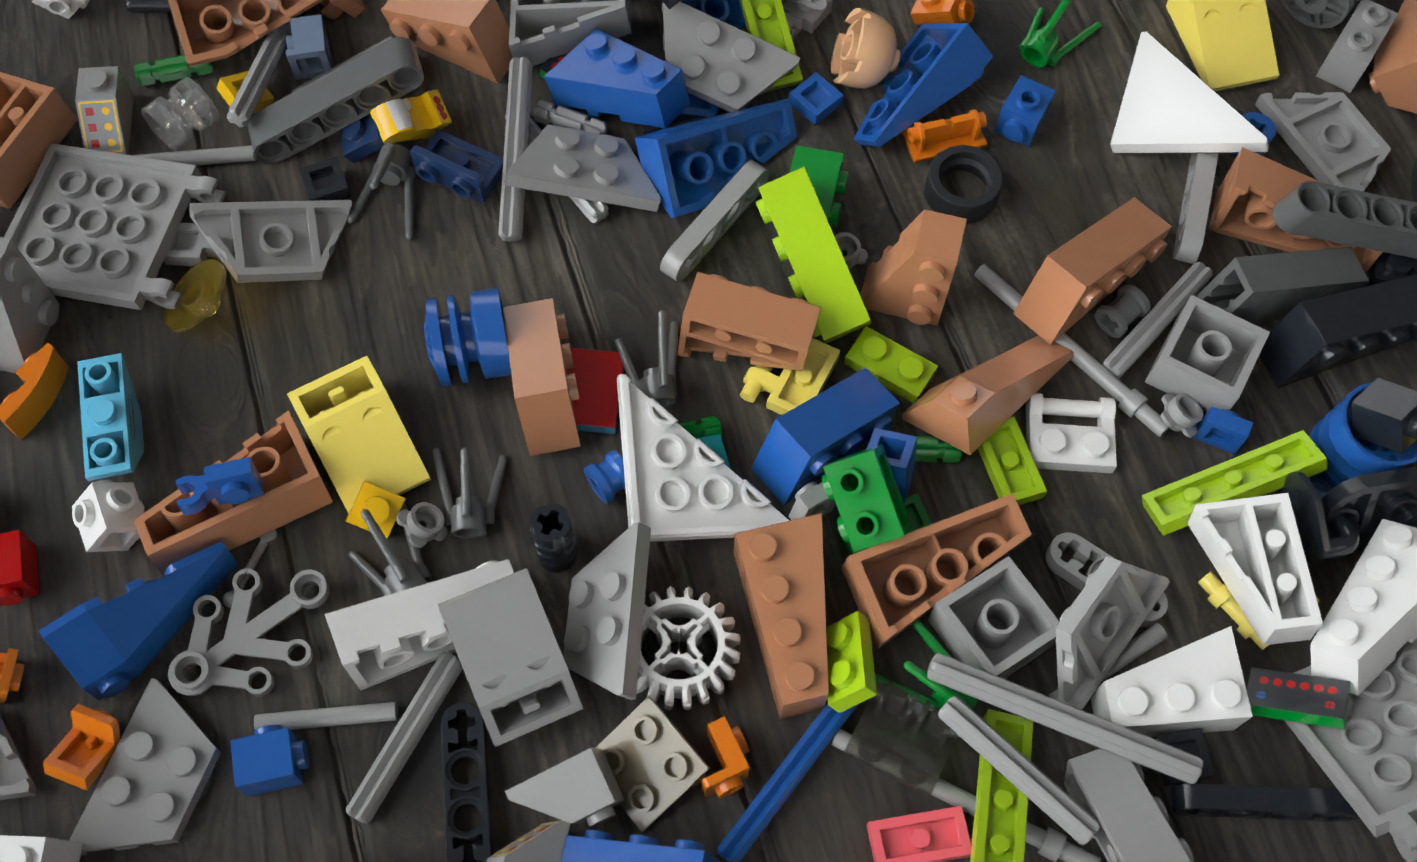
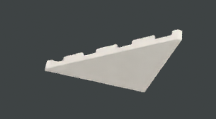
(1176, 111)
(678, 481)

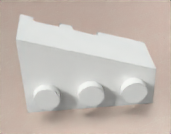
(1261, 563)

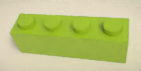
(813, 253)

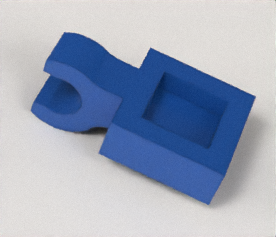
(226, 482)

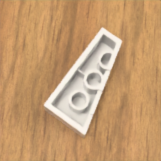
(1372, 612)

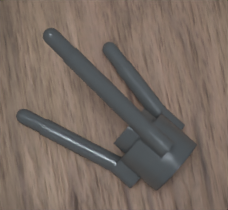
(390, 169)
(657, 381)
(468, 516)
(400, 573)

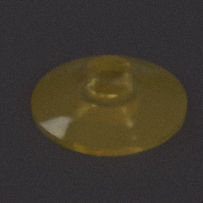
(200, 296)

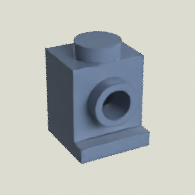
(308, 47)

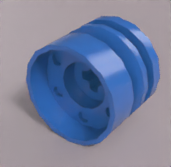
(467, 337)
(1351, 455)

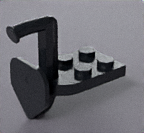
(1346, 516)

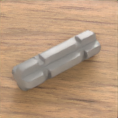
(563, 117)

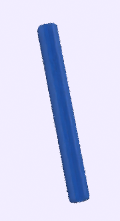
(782, 784)

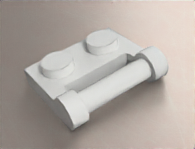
(1072, 445)

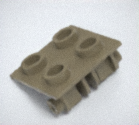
(651, 763)

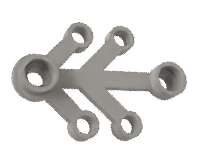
(243, 636)

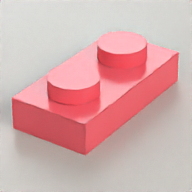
(921, 837)

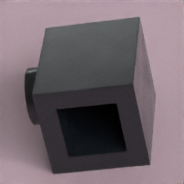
(1386, 415)

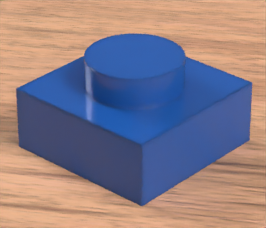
(815, 98)
(1223, 429)

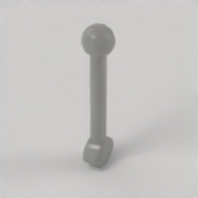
(253, 561)

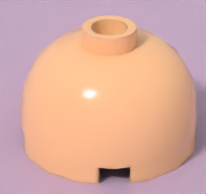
(865, 51)

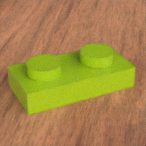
(891, 364)
(1012, 464)
(850, 662)

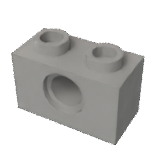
(1357, 45)

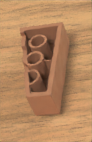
(290, 489)
(914, 572)
(786, 599)

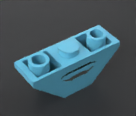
(109, 418)

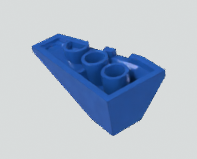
(931, 70)
(701, 156)
(119, 638)

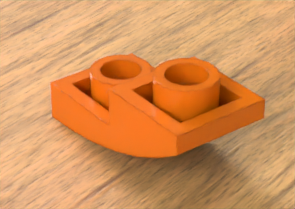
(43, 379)

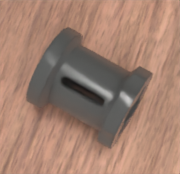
(1122, 311)

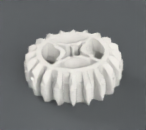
(702, 620)

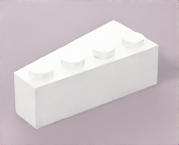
(403, 628)

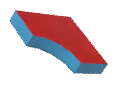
(597, 388)

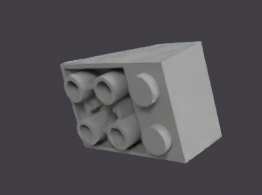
(510, 657)

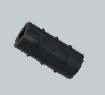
(553, 537)

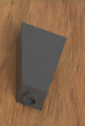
(1273, 284)

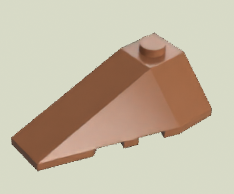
(223, 27)
(1397, 61)
(984, 397)

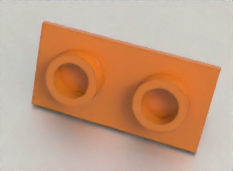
(931, 138)

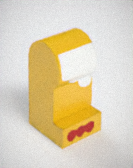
(411, 117)

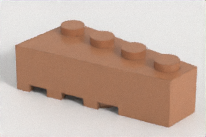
(1247, 201)
(1091, 268)

